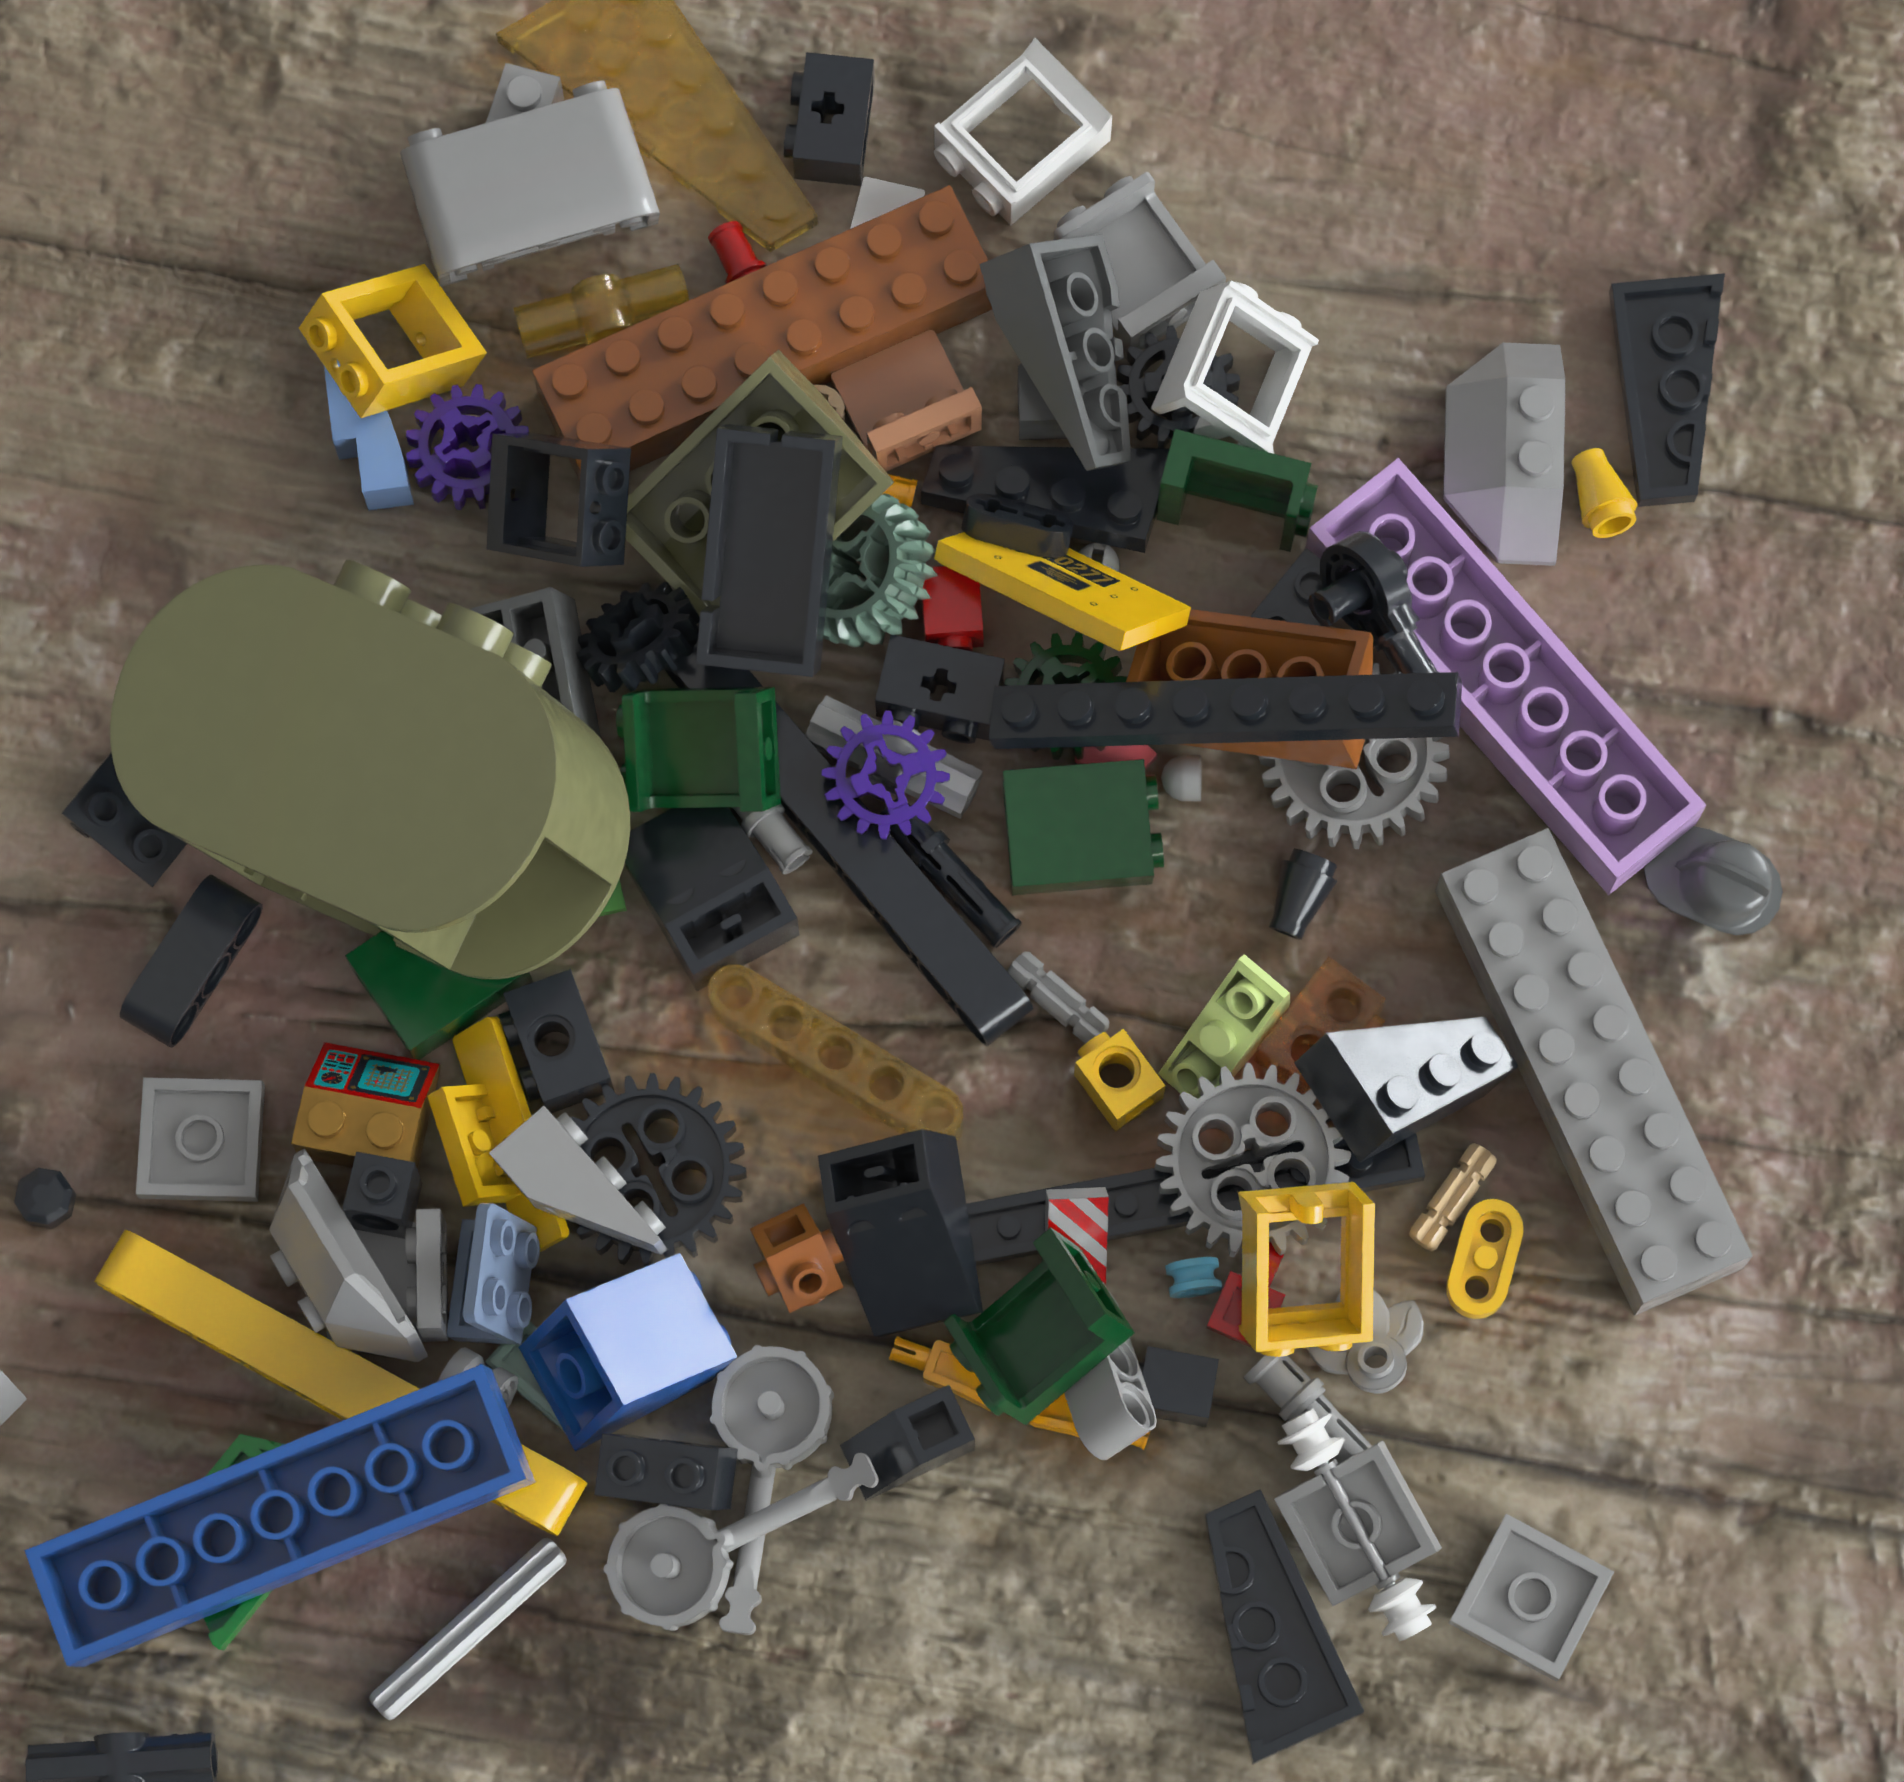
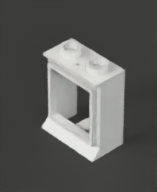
(991, 183)
(1196, 350)

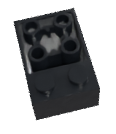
(708, 890)
(903, 1229)

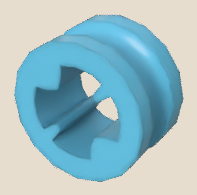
(1193, 1277)

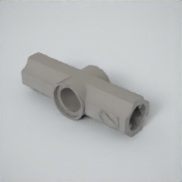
(825, 731)

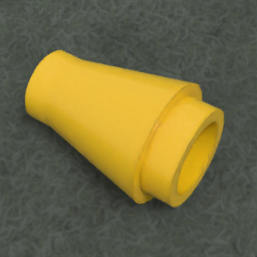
(1603, 497)

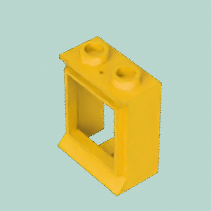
(1326, 1325)

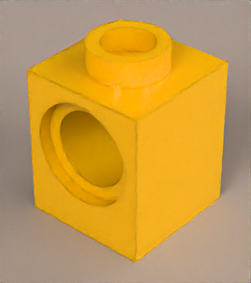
(1121, 1103)

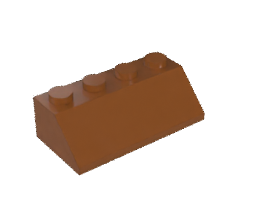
(1253, 647)

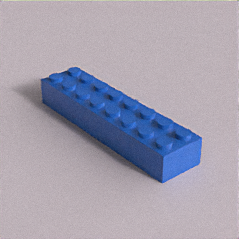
(279, 1516)

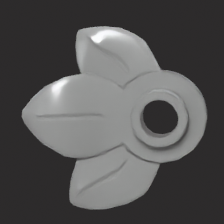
(1395, 1335)

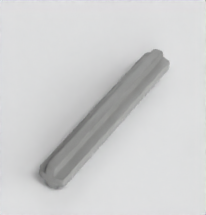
(468, 1628)

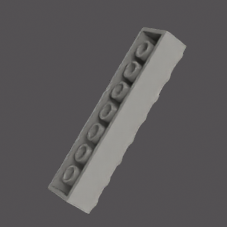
(1592, 1072)

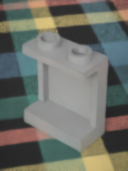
(1150, 257)

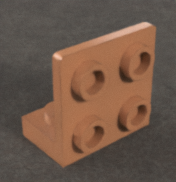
(907, 401)

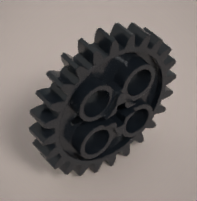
(697, 1146)

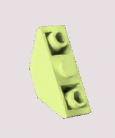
(1227, 1028)

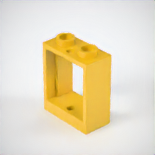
(424, 314)

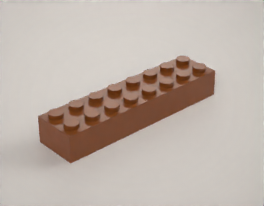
(817, 307)

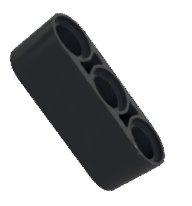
(191, 961)

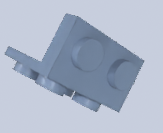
(493, 1277)

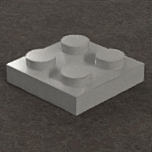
(200, 1139)
(1531, 1597)

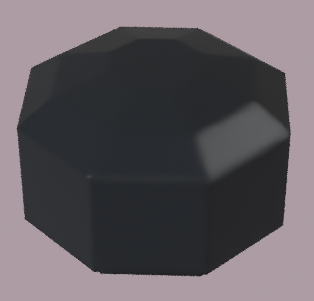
(45, 1198)

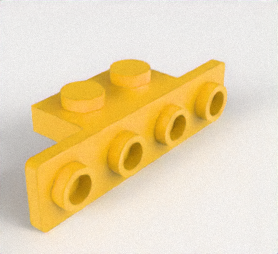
(482, 1115)

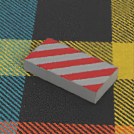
(1082, 1219)

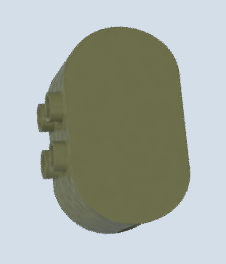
(374, 764)

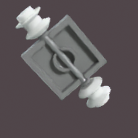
(1357, 1524)

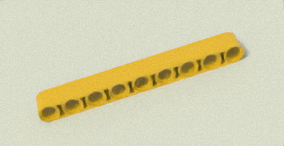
(295, 1357)

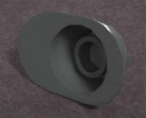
(1716, 882)

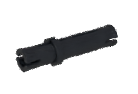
(956, 880)

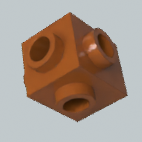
(797, 1258)

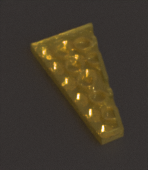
(675, 103)

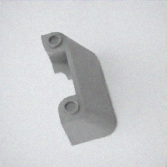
(528, 182)

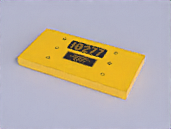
(1069, 590)

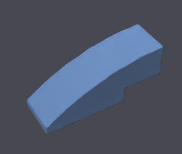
(375, 443)

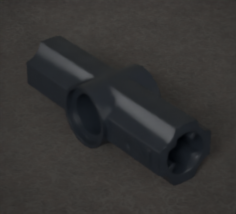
(126, 1759)

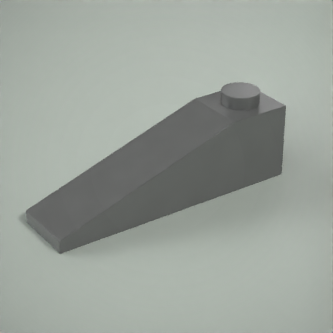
(1058, 319)

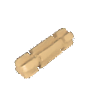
(1452, 1197)

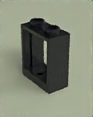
(520, 523)

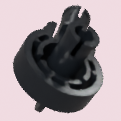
(1371, 599)

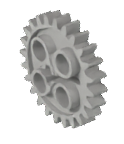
(1309, 784)
(1234, 1110)

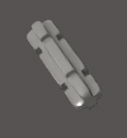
(1057, 997)

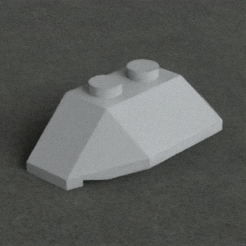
(1508, 451)
(336, 1270)

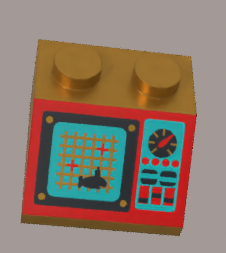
(364, 1105)

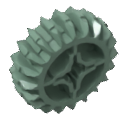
(895, 567)

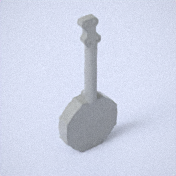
(776, 1415)
(675, 1563)

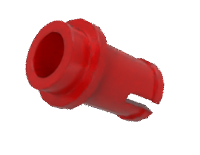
(734, 251)

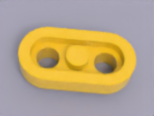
(1484, 1260)

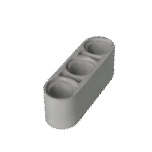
(1112, 1403)

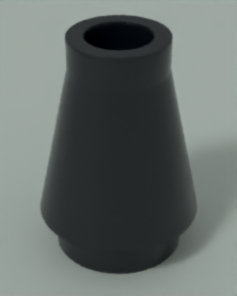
(1301, 892)

